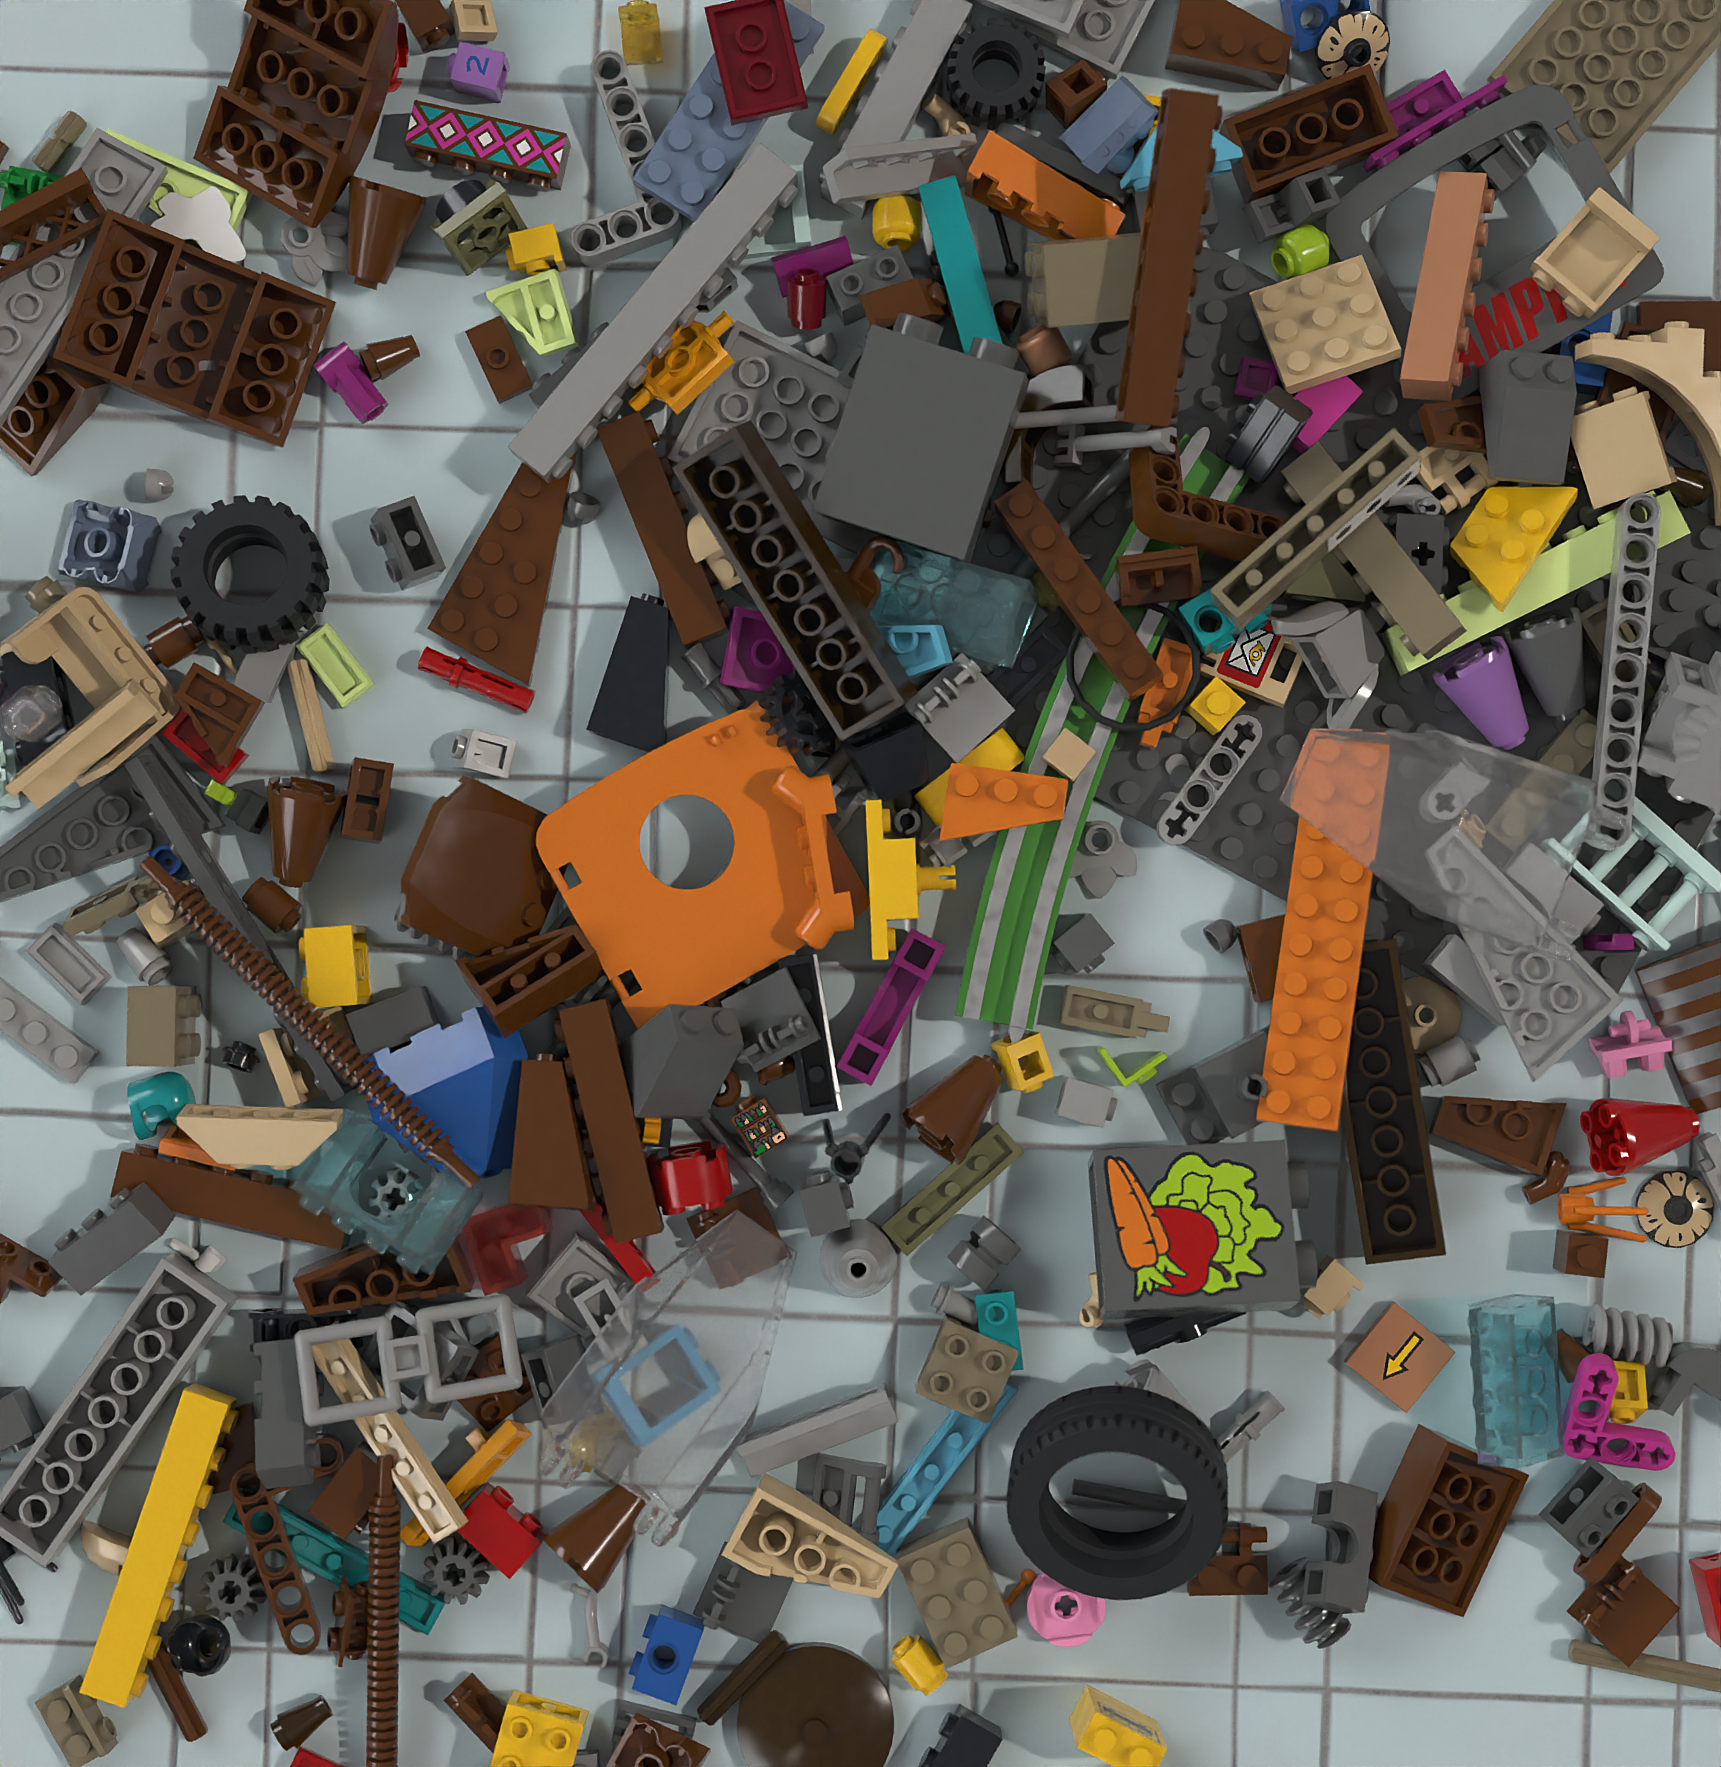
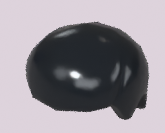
(200, 1644)

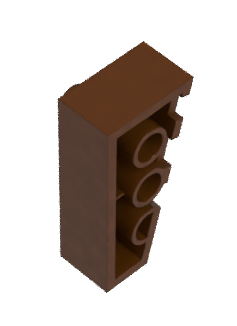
(367, 1277)

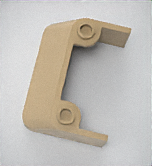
(99, 660)

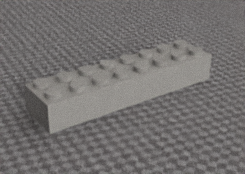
(111, 1407)

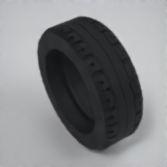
(1107, 1561)

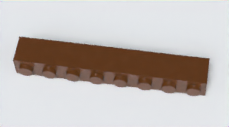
(1167, 256)

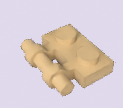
(1440, 468)

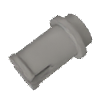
(955, 1304)

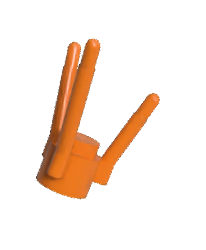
(1576, 1209)

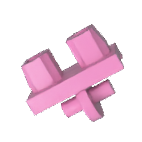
(1628, 1041)

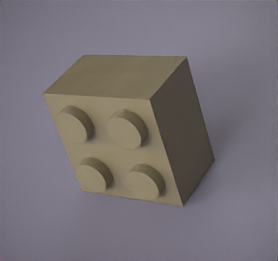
(162, 1025)

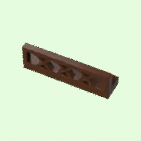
(43, 208)

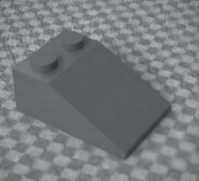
(1528, 415)

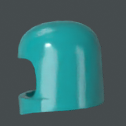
(161, 1098)

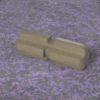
(65, 135)

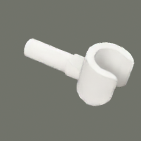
(208, 1261)

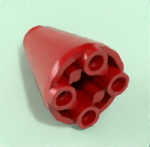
(1634, 1132)

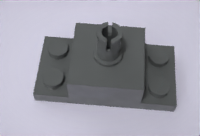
(1219, 1093)

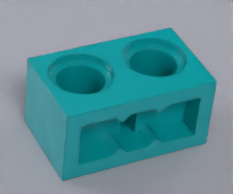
(1202, 608)

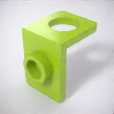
(1139, 1074)

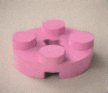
(1051, 1623)

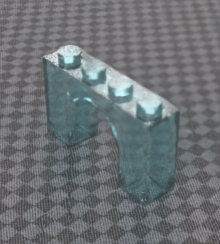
(418, 1235)

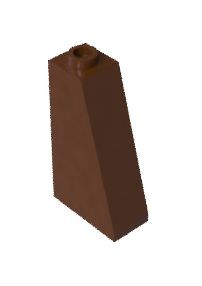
(549, 1148)

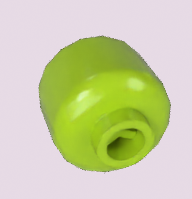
(1300, 251)

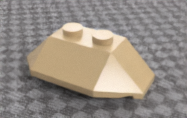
(258, 1134)

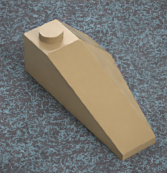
(800, 1540)

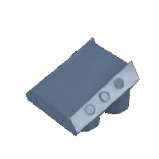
(1110, 128)
(109, 545)

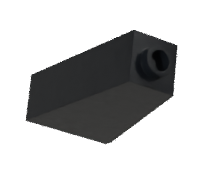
(635, 683)

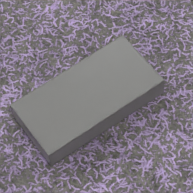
(68, 963)

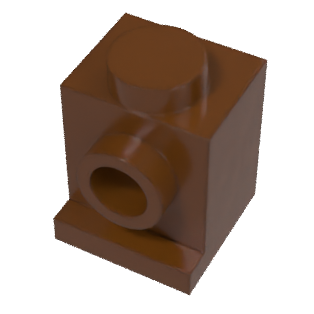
(1073, 92)

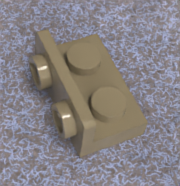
(77, 1723)

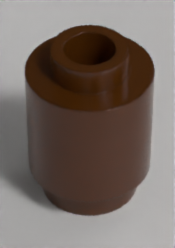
(173, 642)
(272, 905)

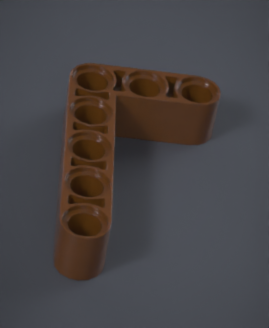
(1189, 519)
(278, 1538)

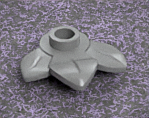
(321, 251)
(1101, 865)

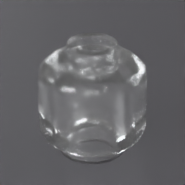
(31, 713)

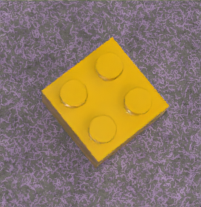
(336, 965)

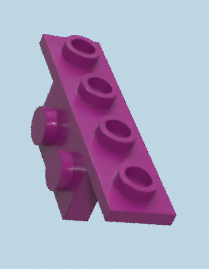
(1427, 110)

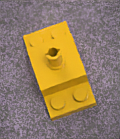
(895, 879)

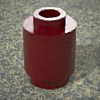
(806, 299)

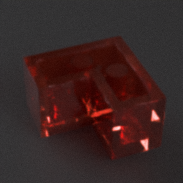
(494, 1239)

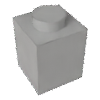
(1085, 1102)

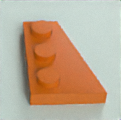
(997, 800)

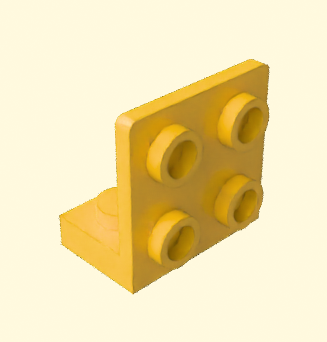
(538, 1733)

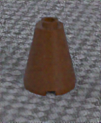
(378, 229)
(300, 826)
(955, 1108)
(597, 1535)

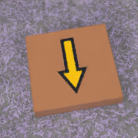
(1399, 1356)

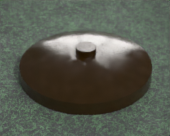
(816, 1711)

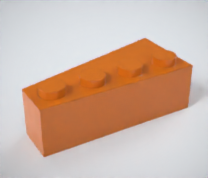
(1037, 194)

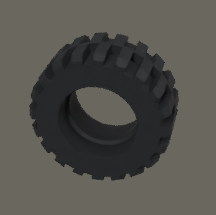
(233, 528)

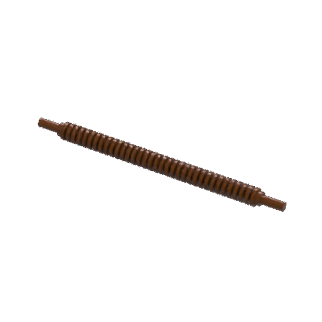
(190, 905)
(383, 1620)

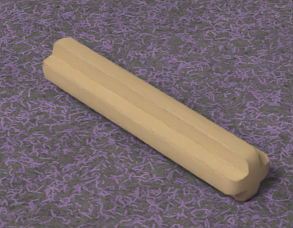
(310, 716)

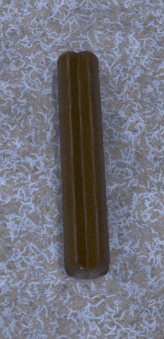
(742, 1677)

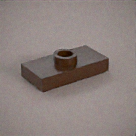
(499, 359)

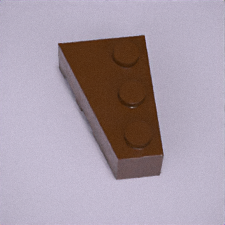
(531, 977)

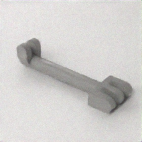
(1078, 443)

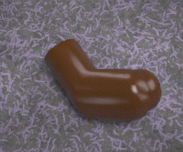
(1552, 1181)

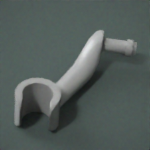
(591, 1624)

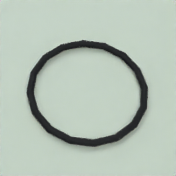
(1154, 723)

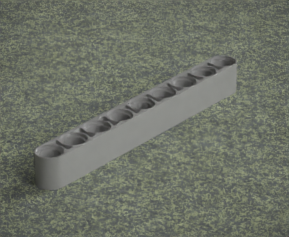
(1634, 654)

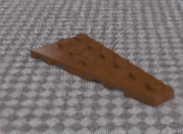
(507, 578)

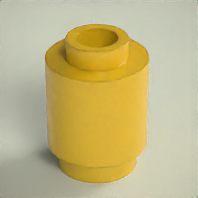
(918, 1664)

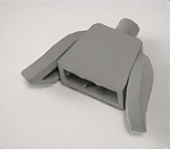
(1339, 652)

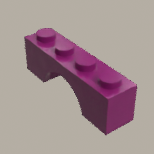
(890, 1006)

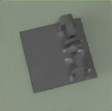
(771, 1020)
(741, 1599)

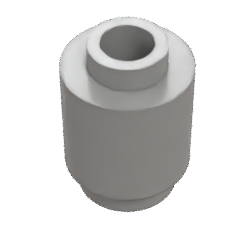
(1449, 1061)

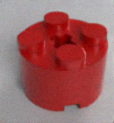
(691, 1177)

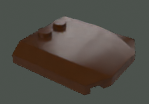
(478, 871)

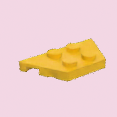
(1509, 535)

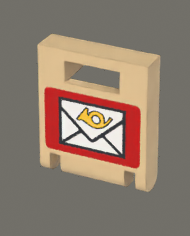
(1251, 662)

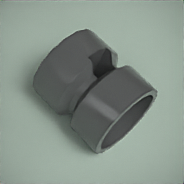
(984, 1253)

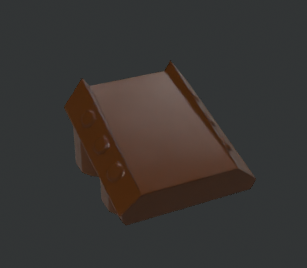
(655, 1745)

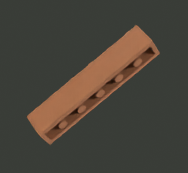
(1445, 286)

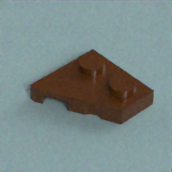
(218, 710)

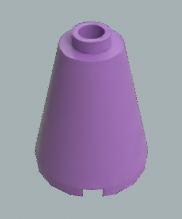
(1486, 691)

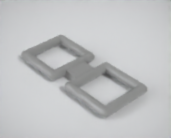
(407, 1360)

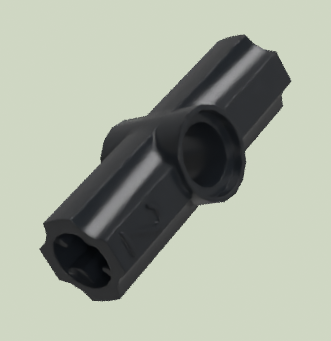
(1153, 1332)

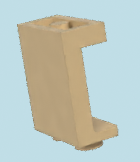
(1593, 254)
(1619, 448)

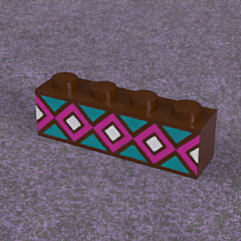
(487, 146)

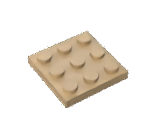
(1325, 325)

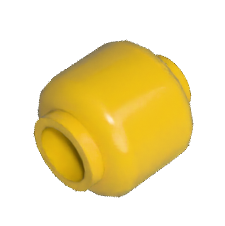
(897, 222)

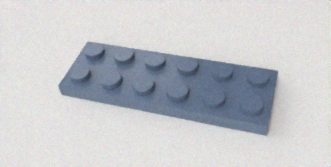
(699, 144)

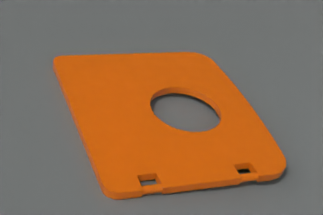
(703, 938)

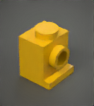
(535, 250)
(1035, 1064)

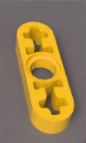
(851, 82)

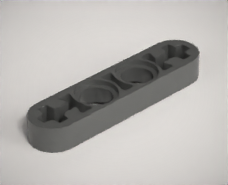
(1068, 165)

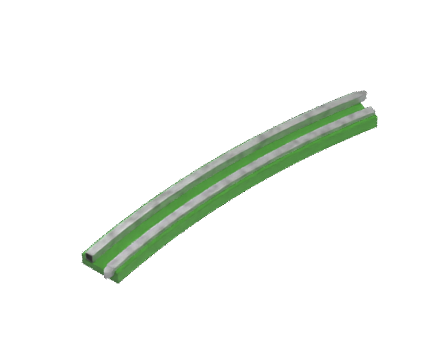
(1034, 861)

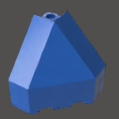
(465, 1084)

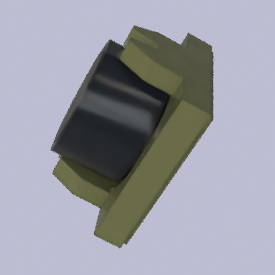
(478, 218)

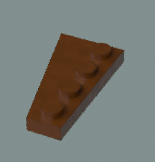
(1459, 426)

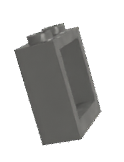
(453, 1360)

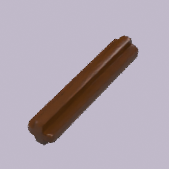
(177, 1695)

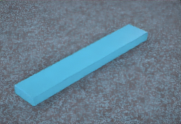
(931, 1473)

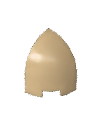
(104, 1546)

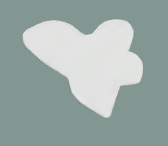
(201, 219)

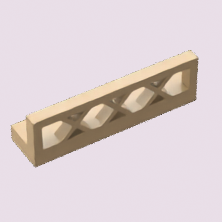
(84, 744)

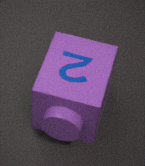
(478, 71)

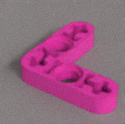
(1596, 1430)

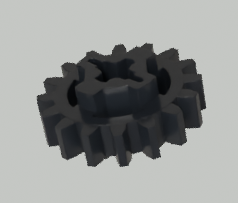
(805, 732)

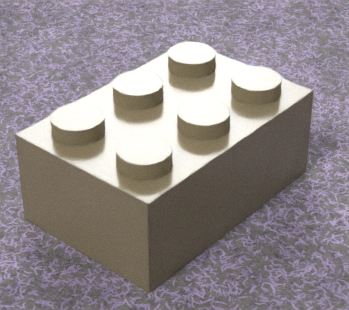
(956, 1592)

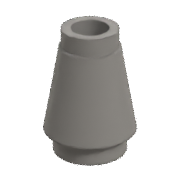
(145, 957)

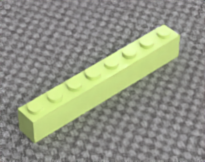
(1555, 573)

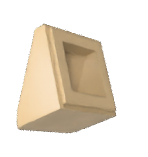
(1068, 755)

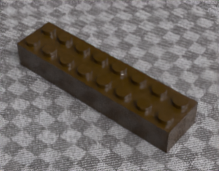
(795, 579)
(1387, 1119)

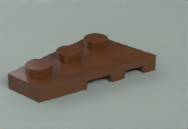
(1502, 1130)

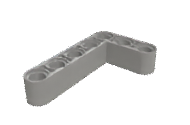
(641, 214)

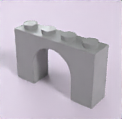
(1457, 969)

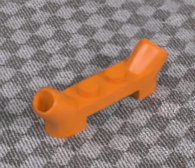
(811, 799)

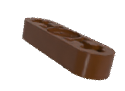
(1616, 1542)

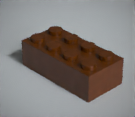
(1309, 131)

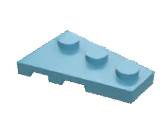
(918, 647)

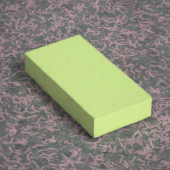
(335, 665)

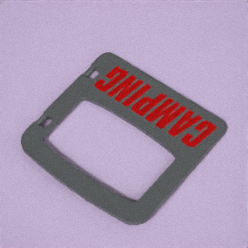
(1509, 306)

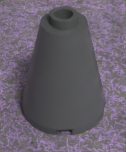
(1551, 660)

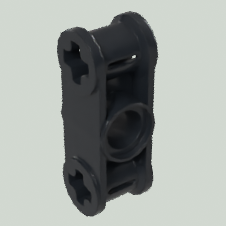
(282, 1324)

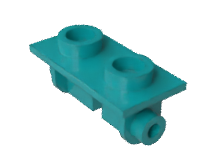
(999, 1319)

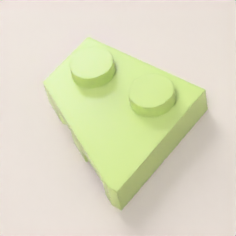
(538, 312)

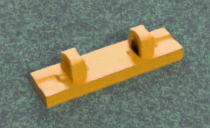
(489, 1457)

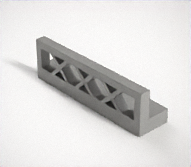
(896, 167)
(817, 1430)

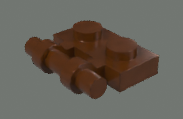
(1237, 1571)

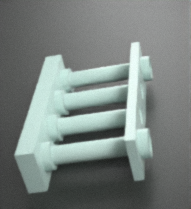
(1670, 851)

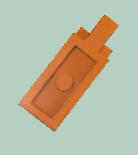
(1176, 664)

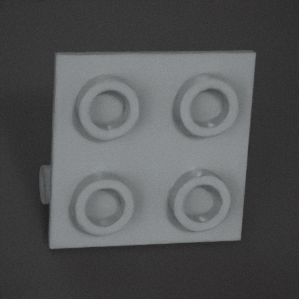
(959, 707)

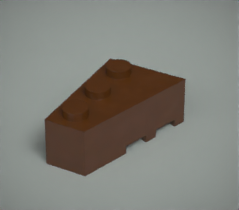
(1227, 44)

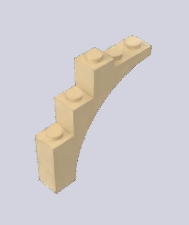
(1673, 368)

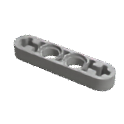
(1211, 782)

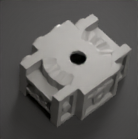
(1684, 731)

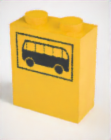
(1116, 1731)

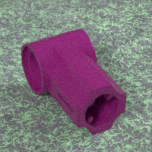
(347, 377)

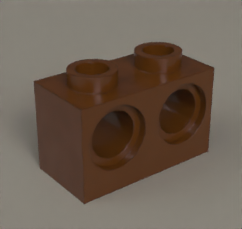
(366, 800)

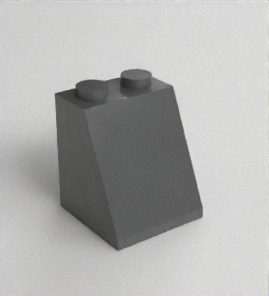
(680, 1060)

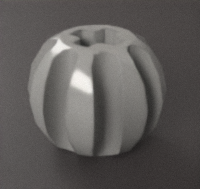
(385, 1188)

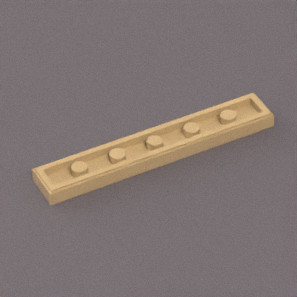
(389, 1435)

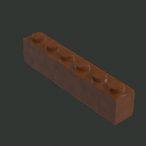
(662, 528)
(1078, 591)
(610, 1121)
(226, 1196)

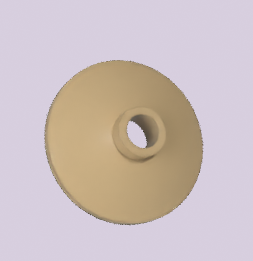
(1444, 1010)

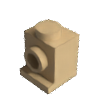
(1331, 1288)

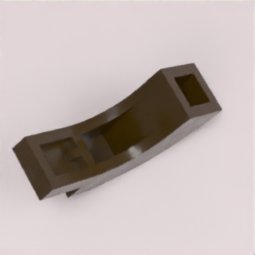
(1053, 390)

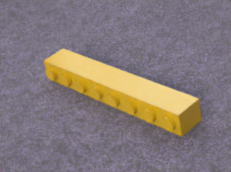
(159, 1545)

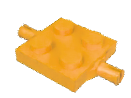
(687, 366)

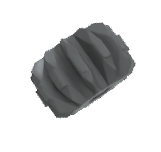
(449, 1581)
(226, 1600)

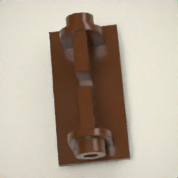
(347, 1635)
(478, 1709)

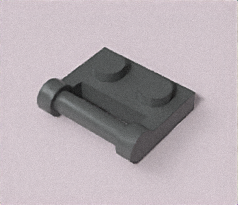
(836, 1488)

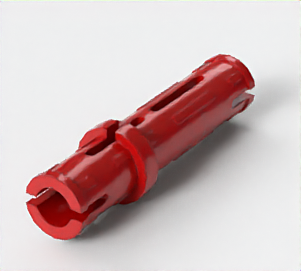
(462, 674)

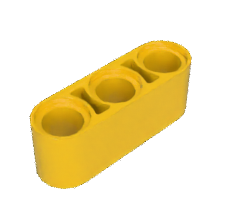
(995, 753)

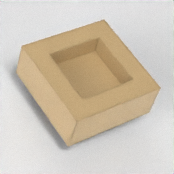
(473, 20)

